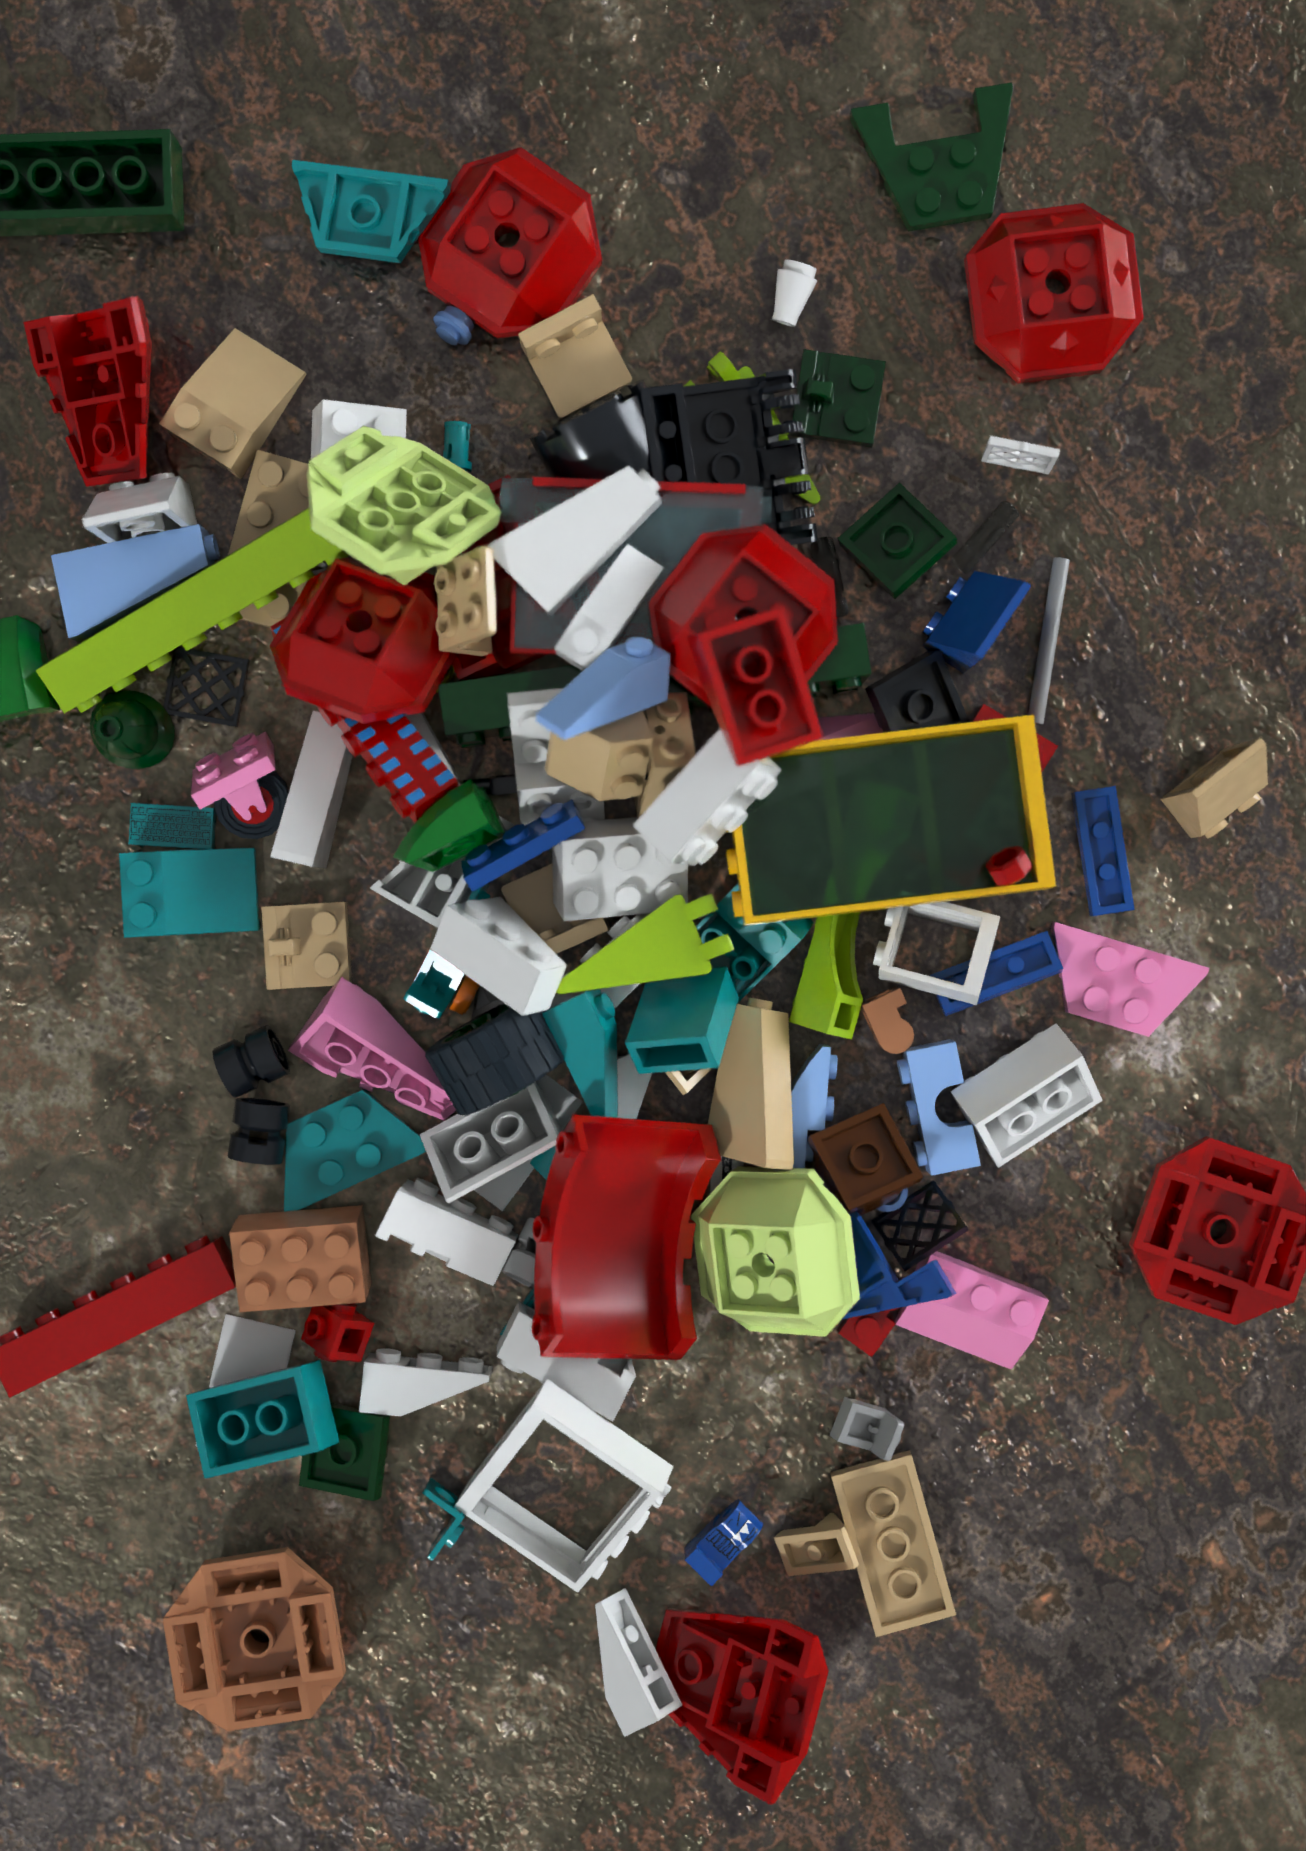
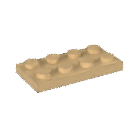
(272, 496)
(893, 1543)

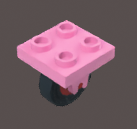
(242, 787)

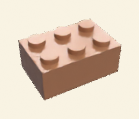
(300, 1258)

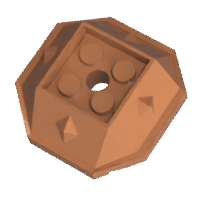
(229, 1673)

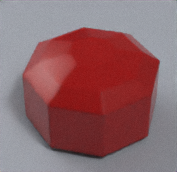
(1009, 865)

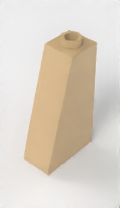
(754, 1089)

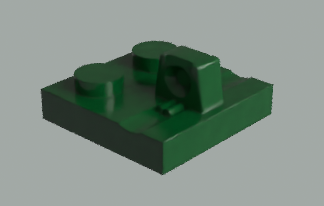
(839, 397)
(897, 540)
(355, 1463)

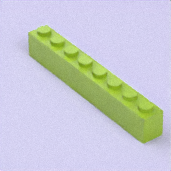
(186, 612)

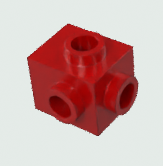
(337, 1332)

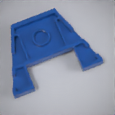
(879, 1284)

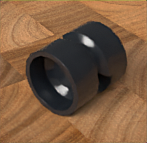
(248, 1062)
(260, 1116)

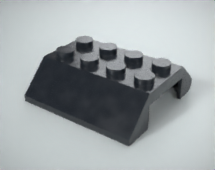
(729, 437)

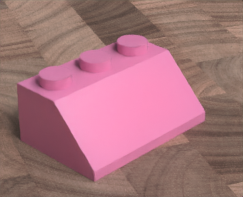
(984, 1317)

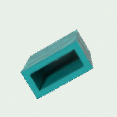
(682, 1023)

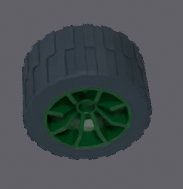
(493, 1057)

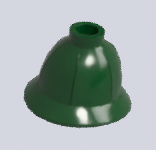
(132, 729)

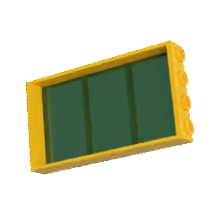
(893, 822)

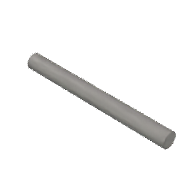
(1048, 639)

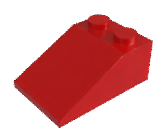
(756, 685)

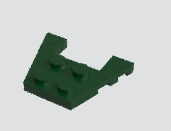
(944, 177)

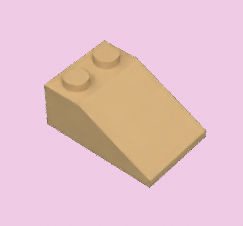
(233, 402)
(1219, 788)

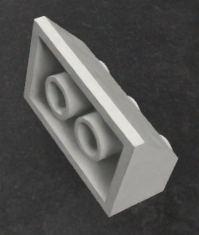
(1027, 1094)
(488, 1143)

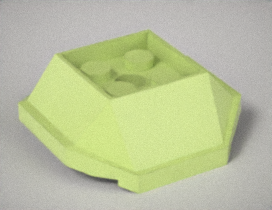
(396, 503)
(794, 1224)

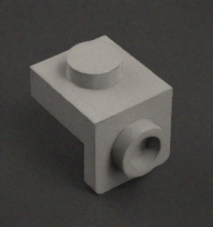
(867, 1428)

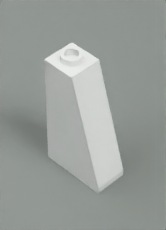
(572, 540)
(314, 796)

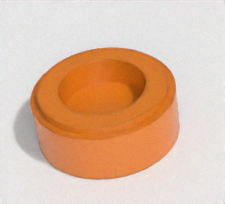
(464, 996)

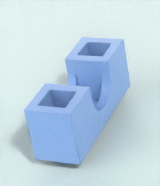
(941, 1145)

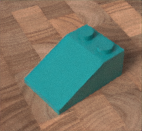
(189, 892)

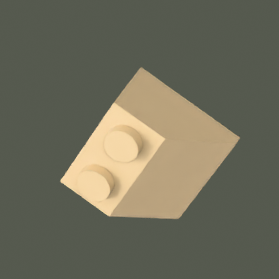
(605, 760)

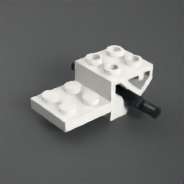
(530, 781)

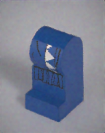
(722, 1541)

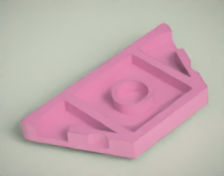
(1121, 981)

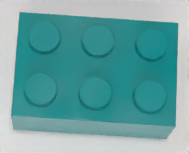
(262, 1419)

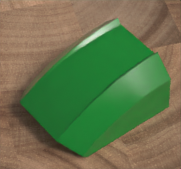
(20, 655)
(451, 829)

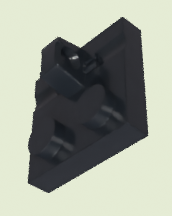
(917, 696)

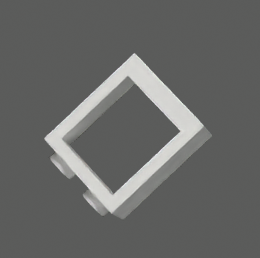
(982, 922)

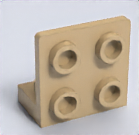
(575, 357)
(466, 603)
(533, 901)

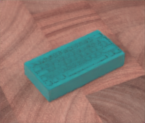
(172, 826)

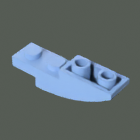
(810, 1100)

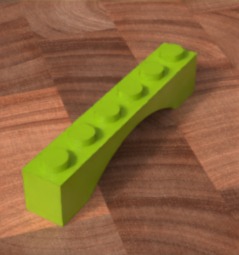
(829, 987)

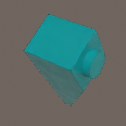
(588, 1043)

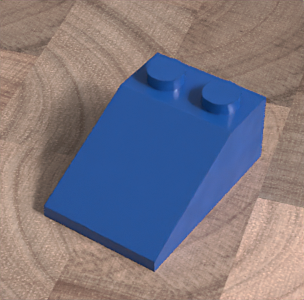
(974, 617)

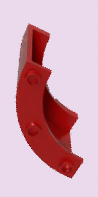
(619, 1238)

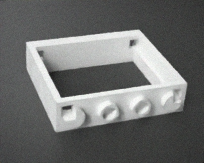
(532, 1535)

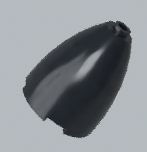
(598, 439)

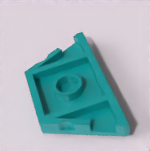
(367, 209)
(343, 1147)

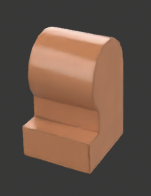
(885, 1023)

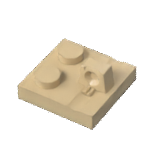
(306, 945)

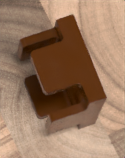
(864, 1160)

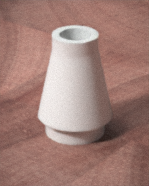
(793, 290)

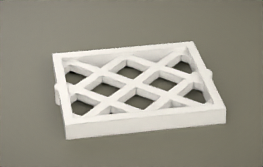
(1025, 459)

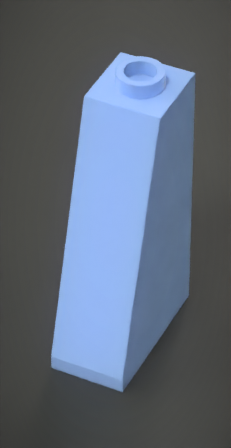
(118, 577)

